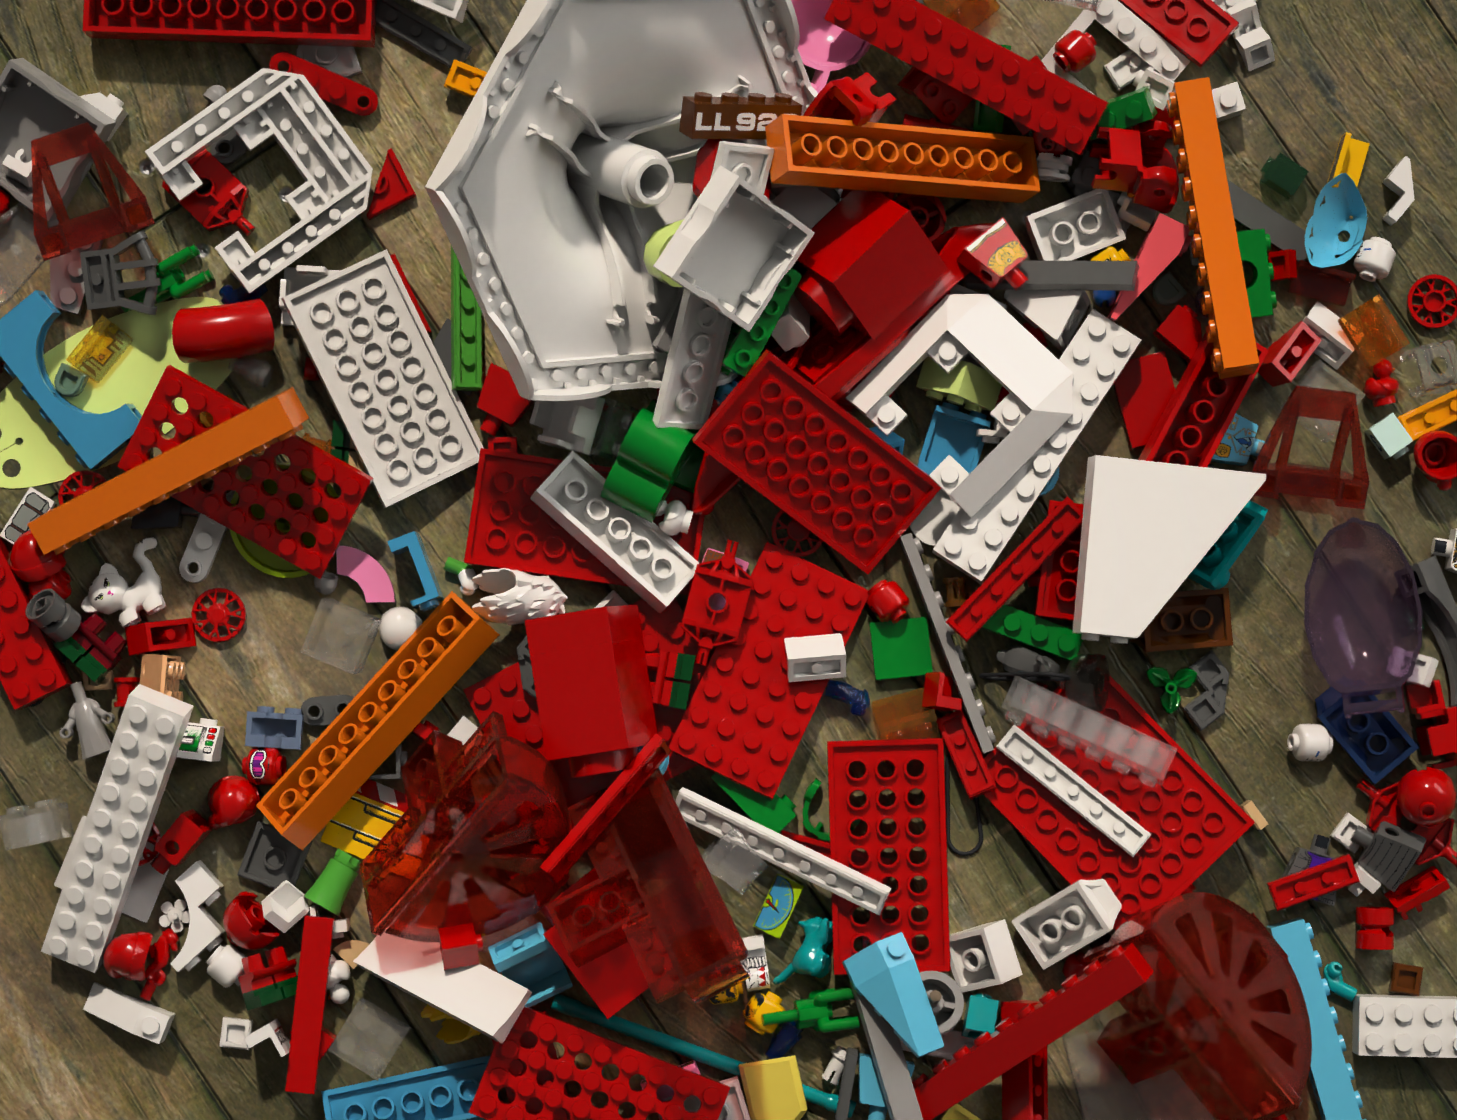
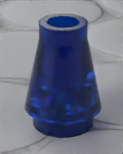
(783, 1039)

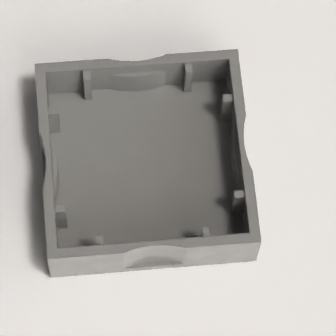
(35, 107)

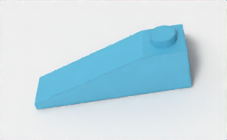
(893, 985)

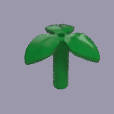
(1170, 697)

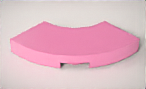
(367, 573)

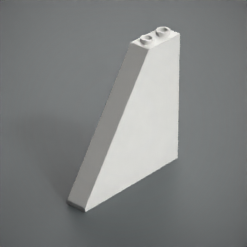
(1145, 536)

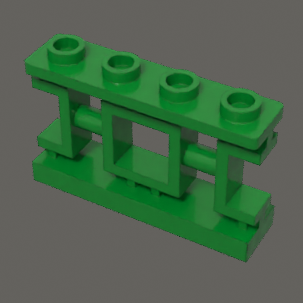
(744, 346)

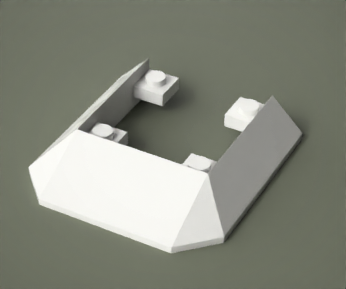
(310, 136)
(1031, 412)

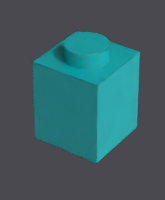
(979, 1015)

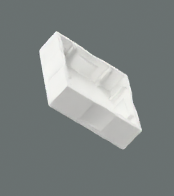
(733, 248)

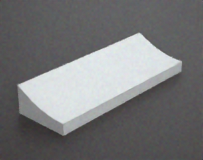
(621, 540)
(465, 993)

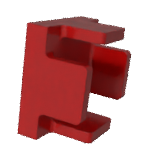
(1439, 737)

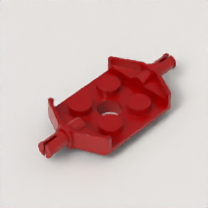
(223, 203)
(710, 626)
(1384, 807)

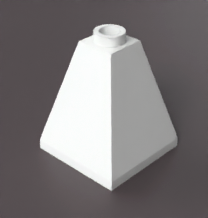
(1052, 311)

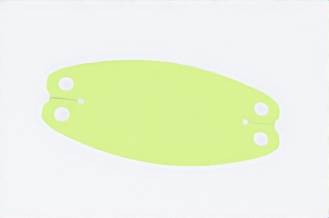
(129, 381)

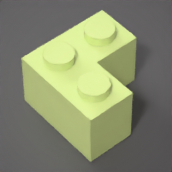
(962, 385)

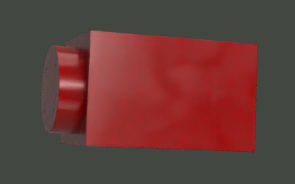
(592, 687)

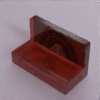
(1321, 283)

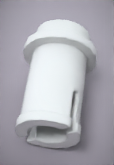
(836, 1064)

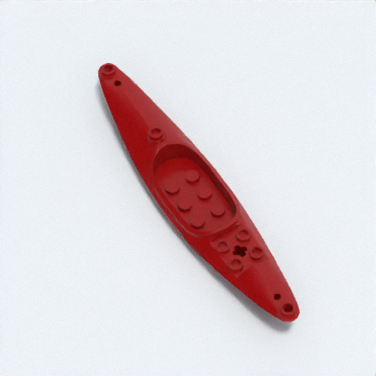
(841, 361)

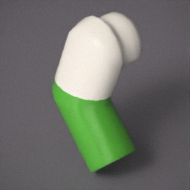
(465, 574)

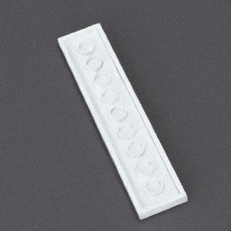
(700, 330)

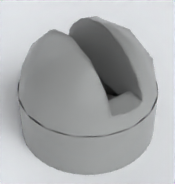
(214, 93)
(326, 584)

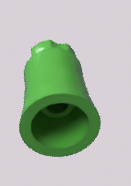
(334, 882)

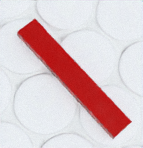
(1016, 569)
(605, 809)
(309, 1004)

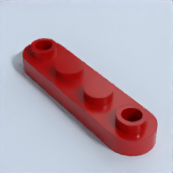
(329, 84)

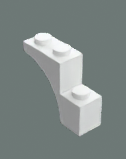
(204, 932)

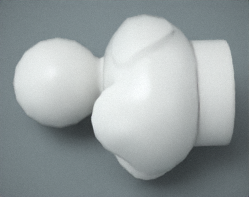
(676, 518)
(338, 971)

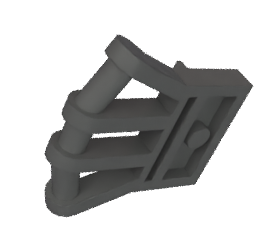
(104, 277)

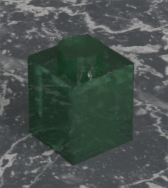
(1283, 175)

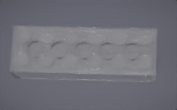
(1089, 731)

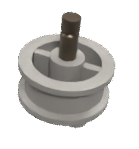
(945, 999)

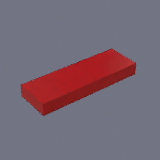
(966, 754)
(1312, 882)

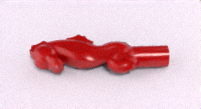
(161, 953)

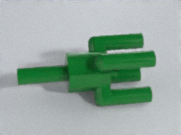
(173, 279)
(816, 1012)

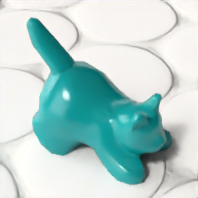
(812, 954)

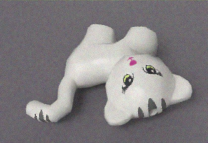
(111, 592)

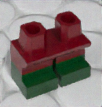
(90, 651)

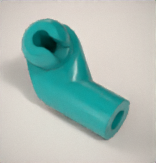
(1334, 978)

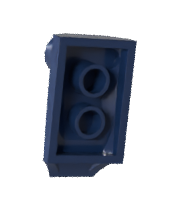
(1369, 739)

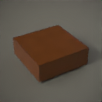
(1405, 979)

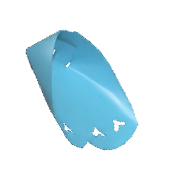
(1334, 218)

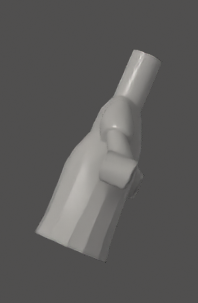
(91, 730)

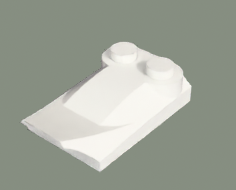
(1077, 226)
(1068, 920)

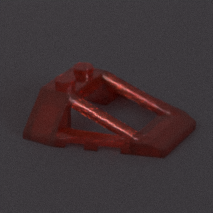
(93, 226)
(1308, 480)

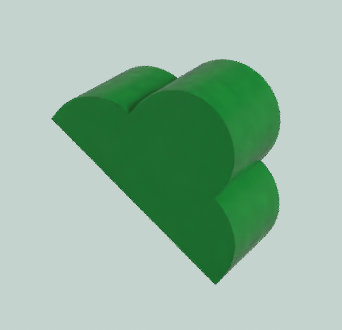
(647, 465)

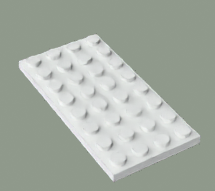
(384, 378)

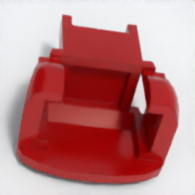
(850, 101)
(1138, 164)

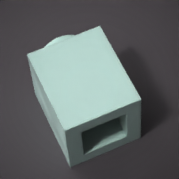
(1389, 437)

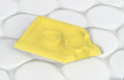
(774, 1089)

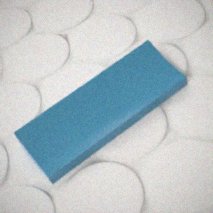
(419, 1095)

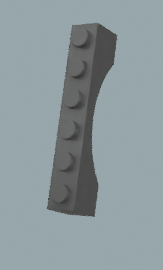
(1440, 613)

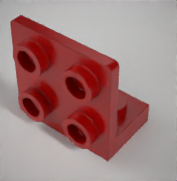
(941, 99)

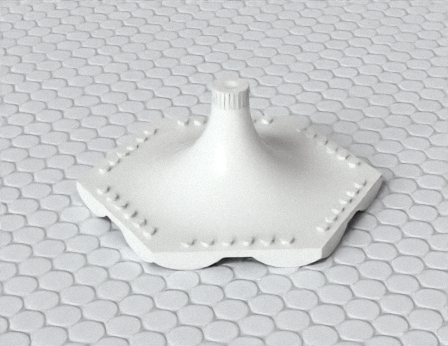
(578, 164)

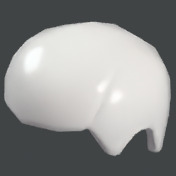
(398, 626)

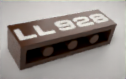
(733, 115)

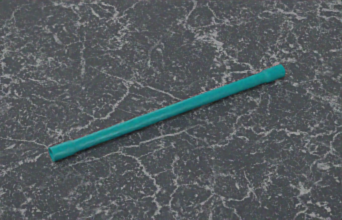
(579, 1010)

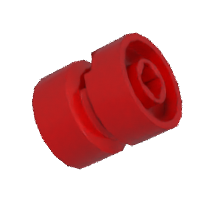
(1374, 928)

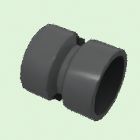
(53, 615)

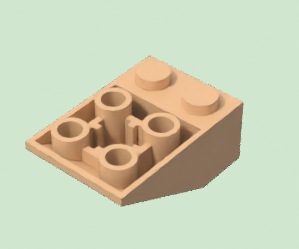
(162, 674)

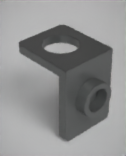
(401, 758)

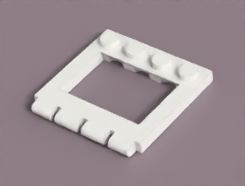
(1132, 33)

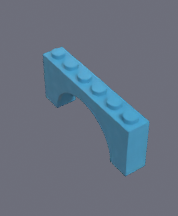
(22, 348)

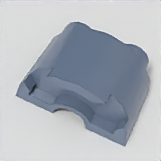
(274, 729)

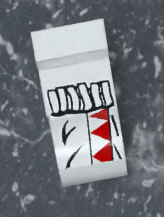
(757, 963)

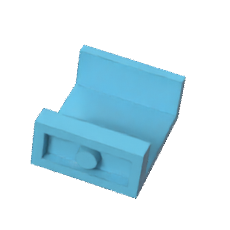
(531, 963)

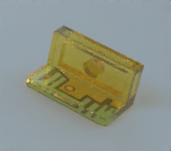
(100, 349)

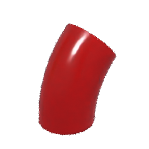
(223, 331)

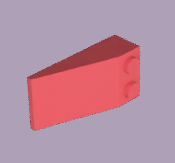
(1161, 245)

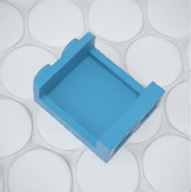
(952, 435)
(413, 543)

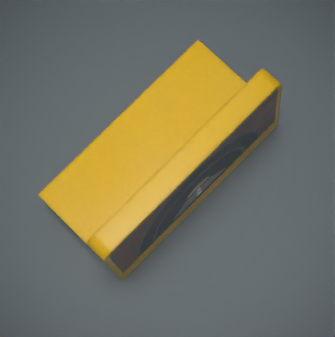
(1349, 158)

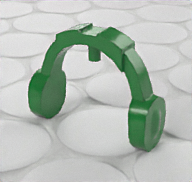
(810, 791)

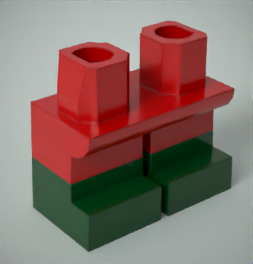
(673, 666)
(270, 984)

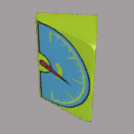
(778, 906)

